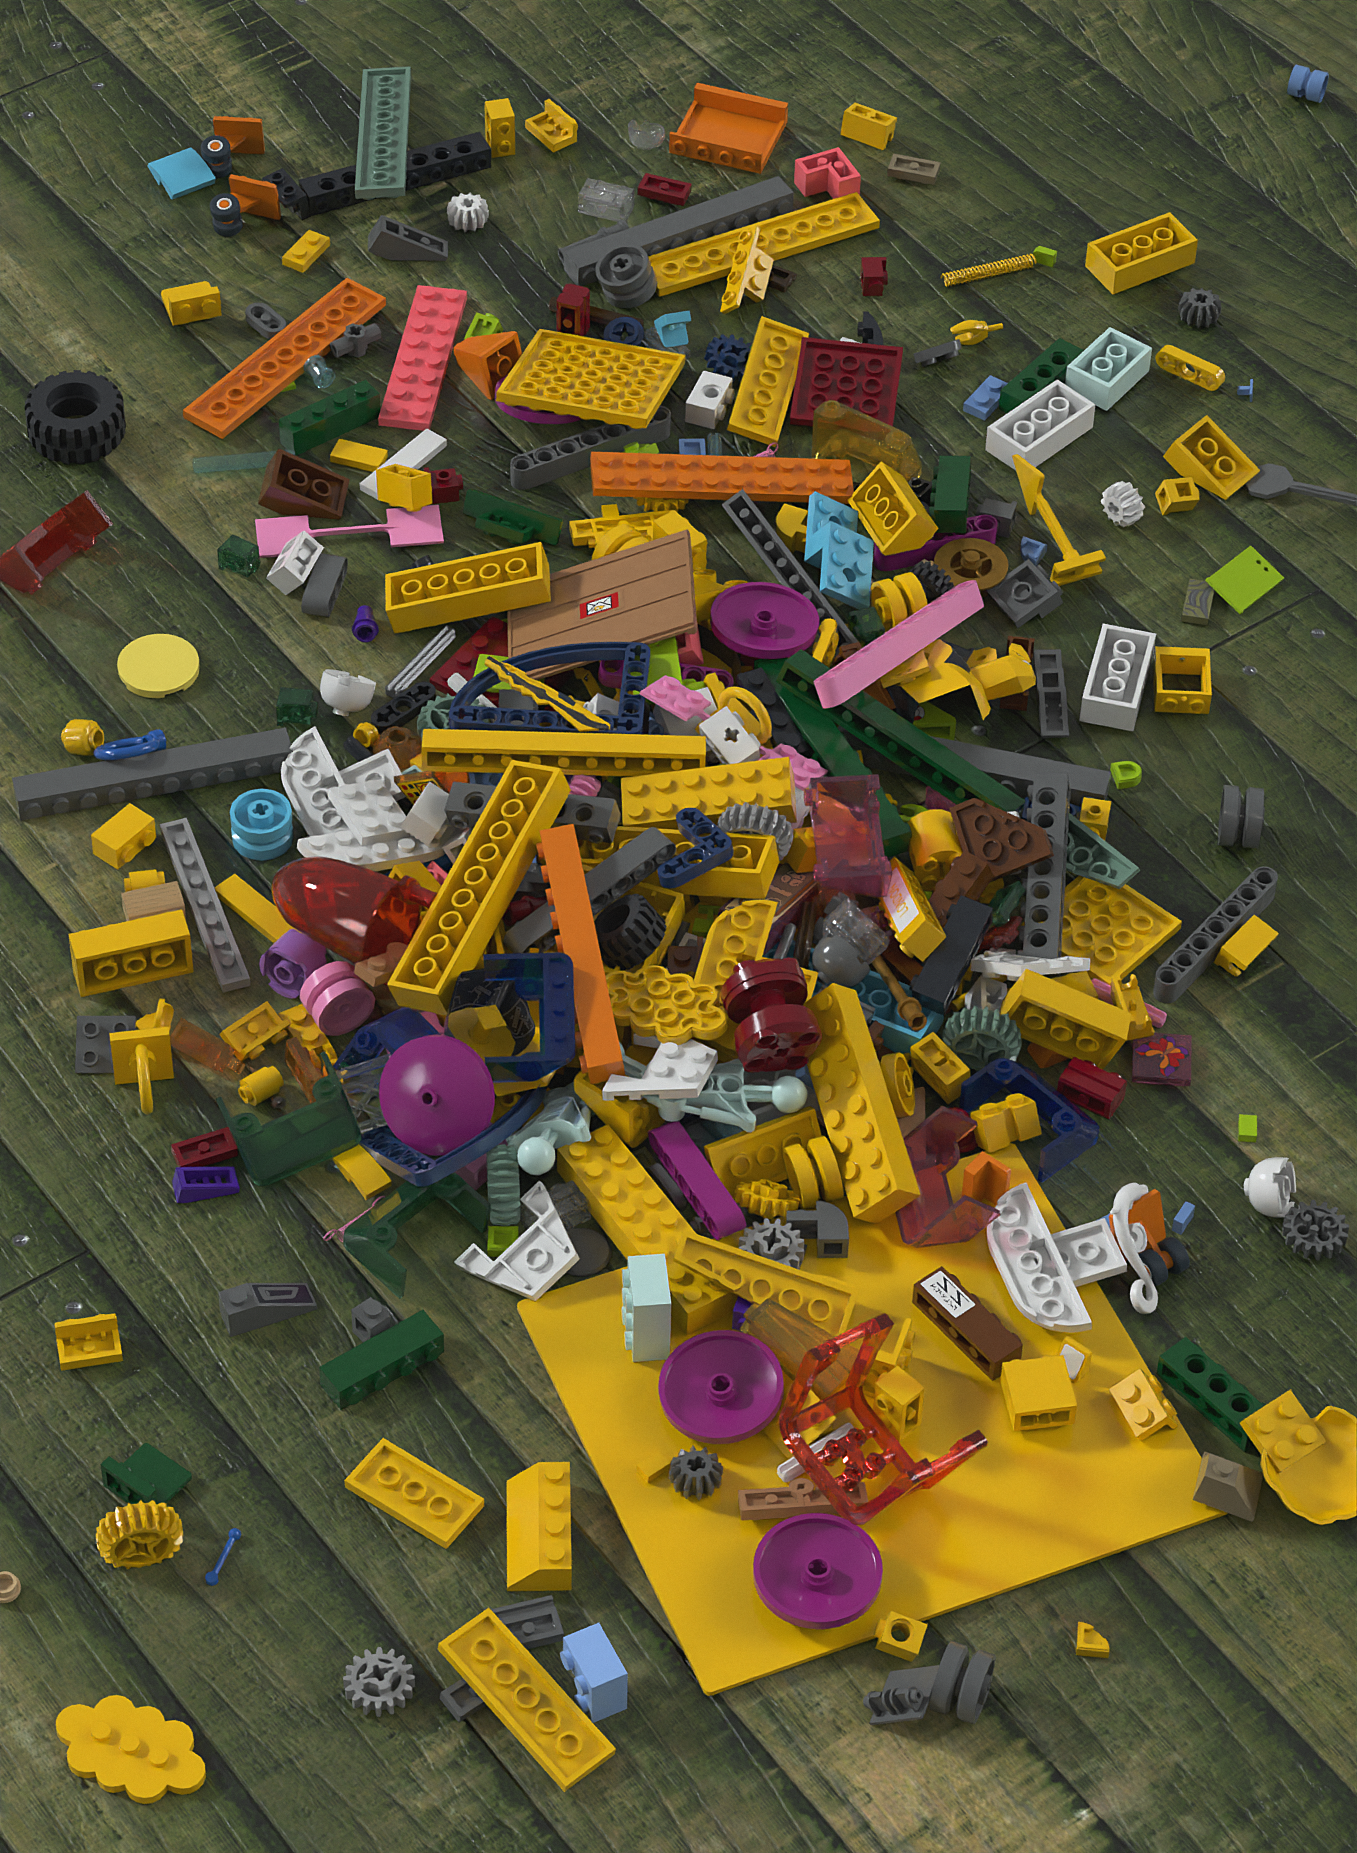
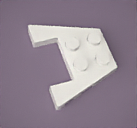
(1008, 963)
(672, 1073)
(534, 1258)

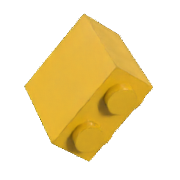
(673, 523)
(1038, 1393)

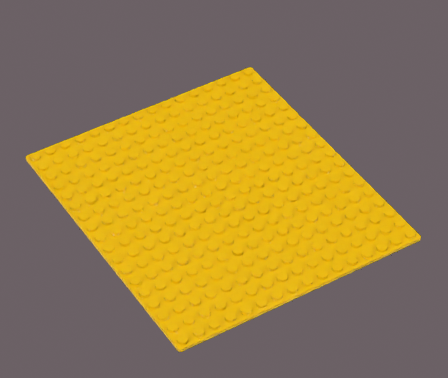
(993, 1525)

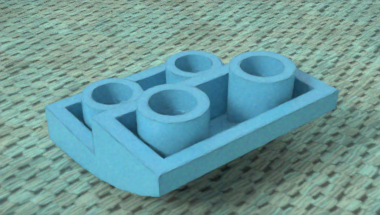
(182, 173)

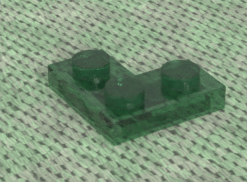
(1004, 902)

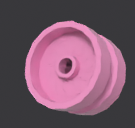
(337, 998)

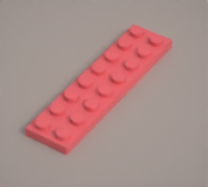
(422, 358)

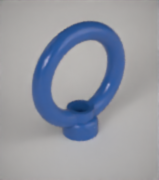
(132, 747)

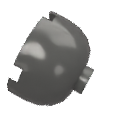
(838, 962)

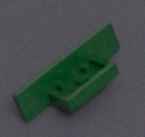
(510, 519)

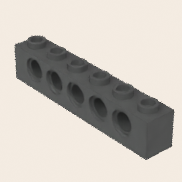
(600, 813)

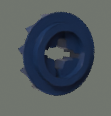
(617, 328)

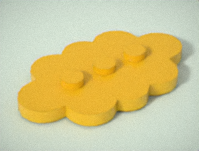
(665, 1005)
(130, 1749)

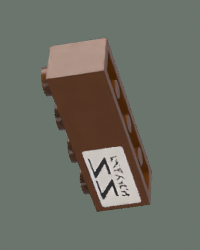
(966, 1322)

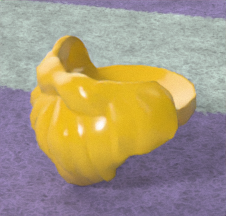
(158, 1019)

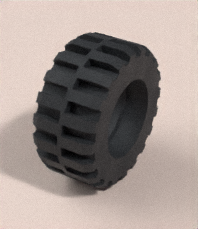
(70, 396)

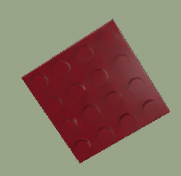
(848, 373)
(488, 640)

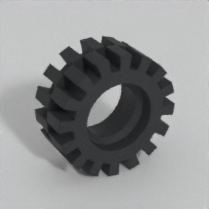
(933, 578)

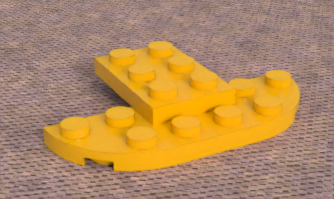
(732, 939)

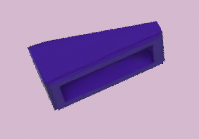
(188, 1190)

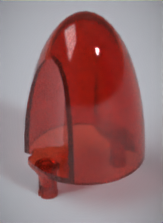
(348, 905)

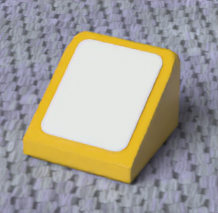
(1076, 1358)

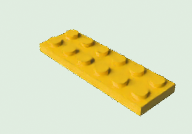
(767, 382)
(526, 1699)

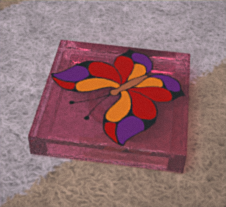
(1162, 1059)

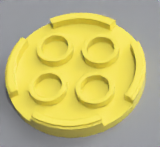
(158, 665)

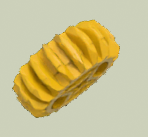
(139, 1534)

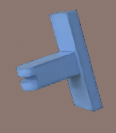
(1246, 390)

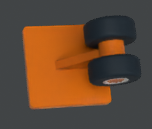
(231, 136)
(245, 196)
(1168, 1254)

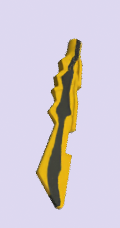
(544, 695)

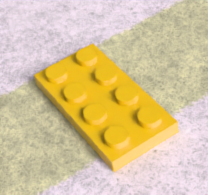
(759, 1153)
(414, 1493)

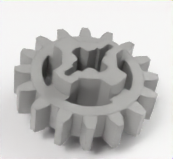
(774, 1242)
(381, 1678)

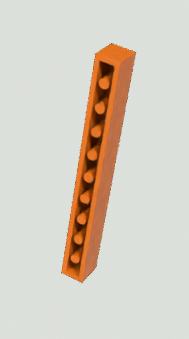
(580, 943)

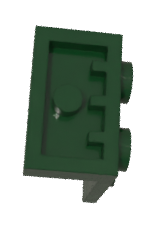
(144, 1476)

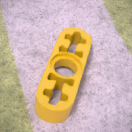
(1205, 375)

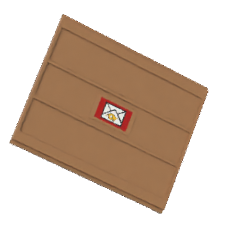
(621, 597)

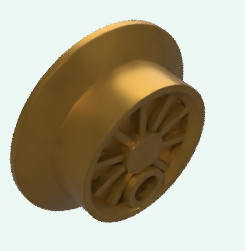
(973, 560)

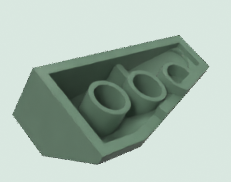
(1095, 858)

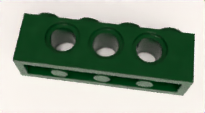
(1039, 374)
(1199, 1379)

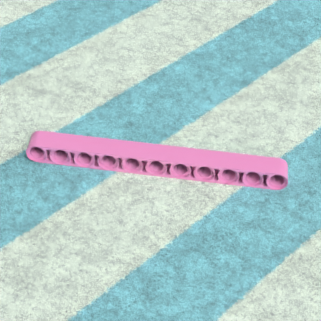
(898, 644)

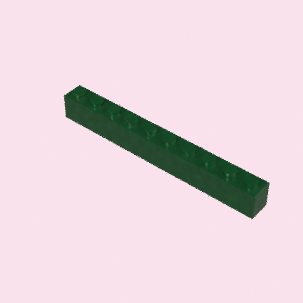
(898, 739)
(834, 754)

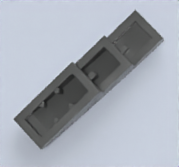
(1051, 694)

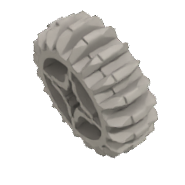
(760, 821)

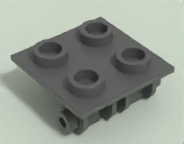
(93, 1041)
(903, 1696)

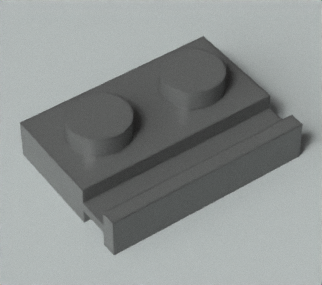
(532, 1621)

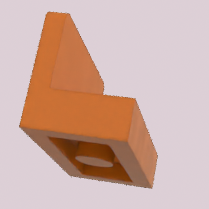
(986, 1179)

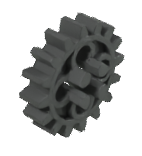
(1326, 1223)

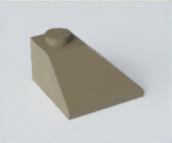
(1228, 1486)

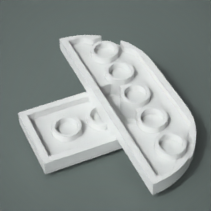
(311, 772)
(374, 832)
(1047, 1267)

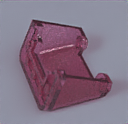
(848, 834)

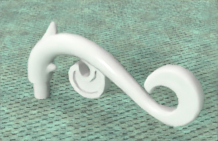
(1133, 1240)

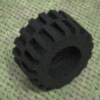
(628, 931)

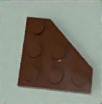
(999, 837)

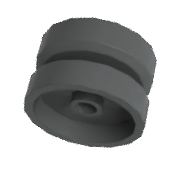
(626, 276)
(1244, 817)
(966, 1683)

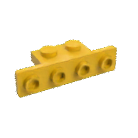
(748, 273)

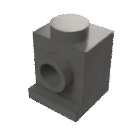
(1002, 512)
(369, 1316)

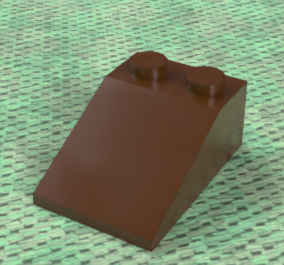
(302, 488)

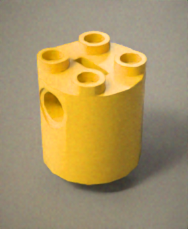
(933, 846)

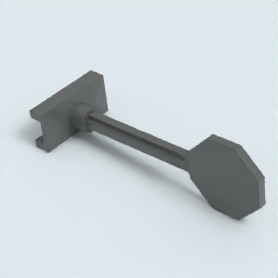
(1276, 480)

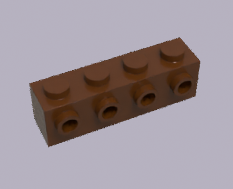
(967, 878)

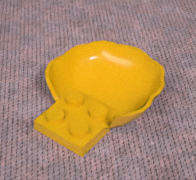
(1308, 1458)

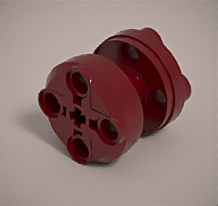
(773, 1023)

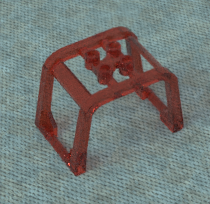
(795, 1421)

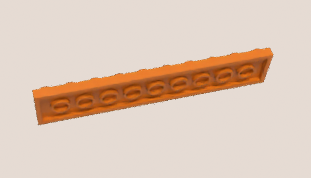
(282, 358)
(719, 477)

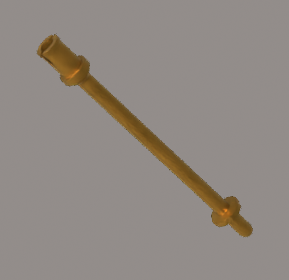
(908, 1007)

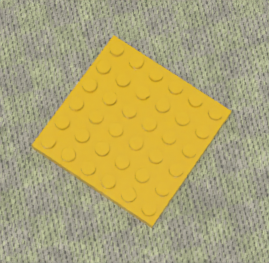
(591, 378)

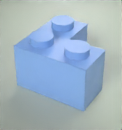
(597, 1672)

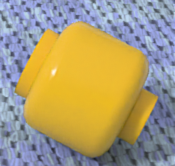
(82, 737)

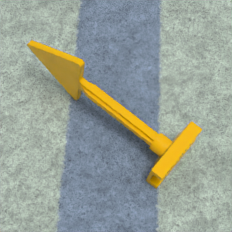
(1074, 566)

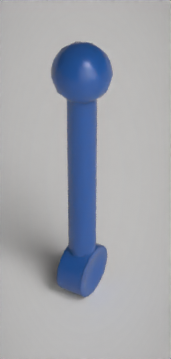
(212, 1577)

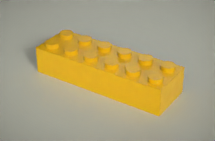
(467, 587)
(658, 797)

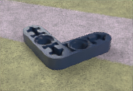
(678, 869)

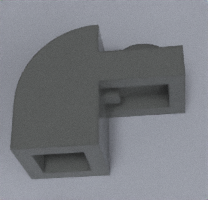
(825, 1225)

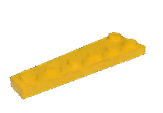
(759, 1278)

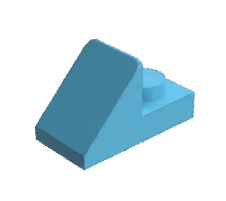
(673, 328)

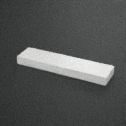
(413, 455)

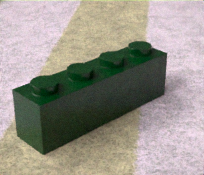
(329, 417)
(951, 494)
(381, 1359)

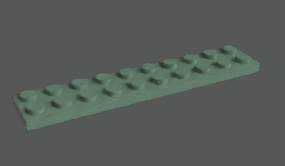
(383, 133)

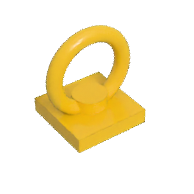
(728, 698)
(142, 1058)

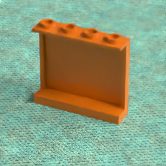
(730, 128)

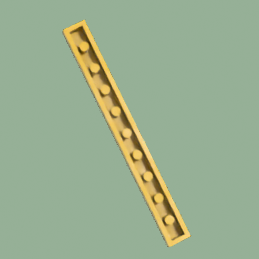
(572, 752)

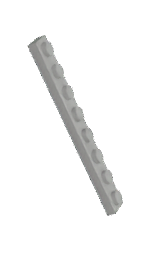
(205, 905)

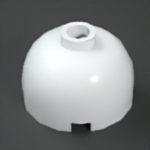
(346, 692)
(1271, 1186)

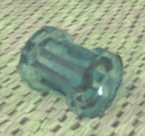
(319, 371)

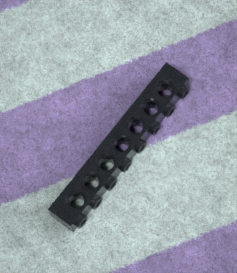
(424, 167)

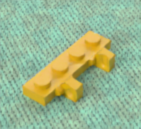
(592, 530)

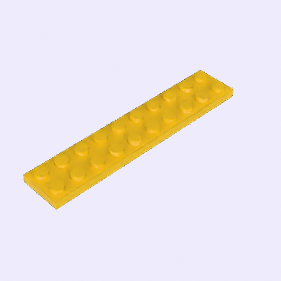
(778, 238)

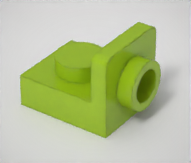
(484, 325)

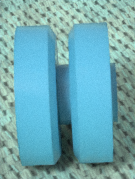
(261, 824)

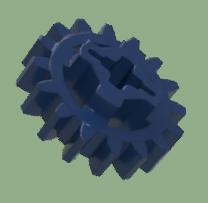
(731, 357)

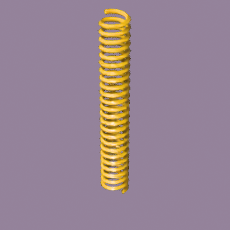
(990, 271)

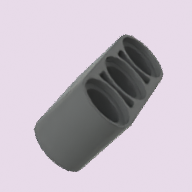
(324, 585)

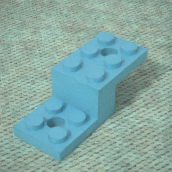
(839, 551)

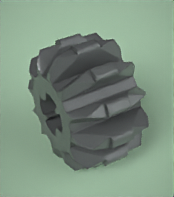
(1200, 307)
(696, 1472)

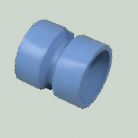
(1307, 83)

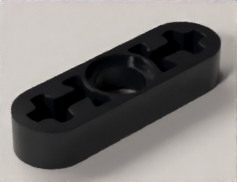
(408, 698)

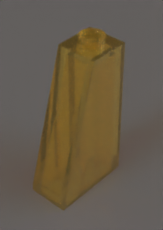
(791, 1337)

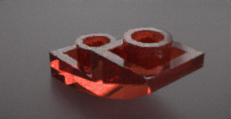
(999, 935)

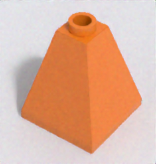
(488, 359)

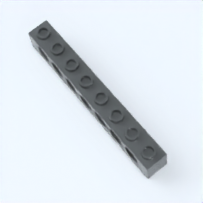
(1055, 791)

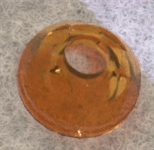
(401, 751)

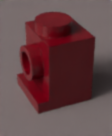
(873, 275)
(445, 485)

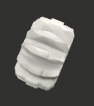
(467, 212)
(1122, 504)

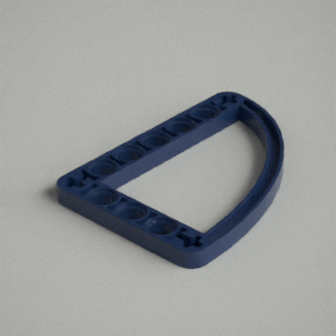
(463, 715)
(422, 1170)

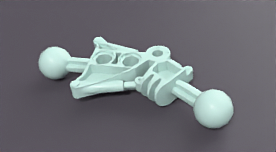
(725, 1095)
(560, 1123)

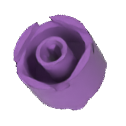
(291, 962)

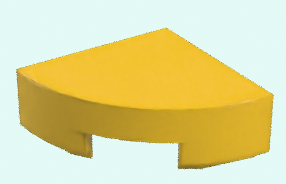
(1090, 1642)

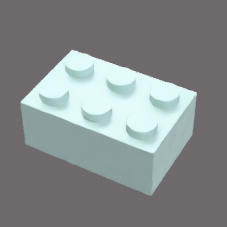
(1108, 368)
(646, 1307)

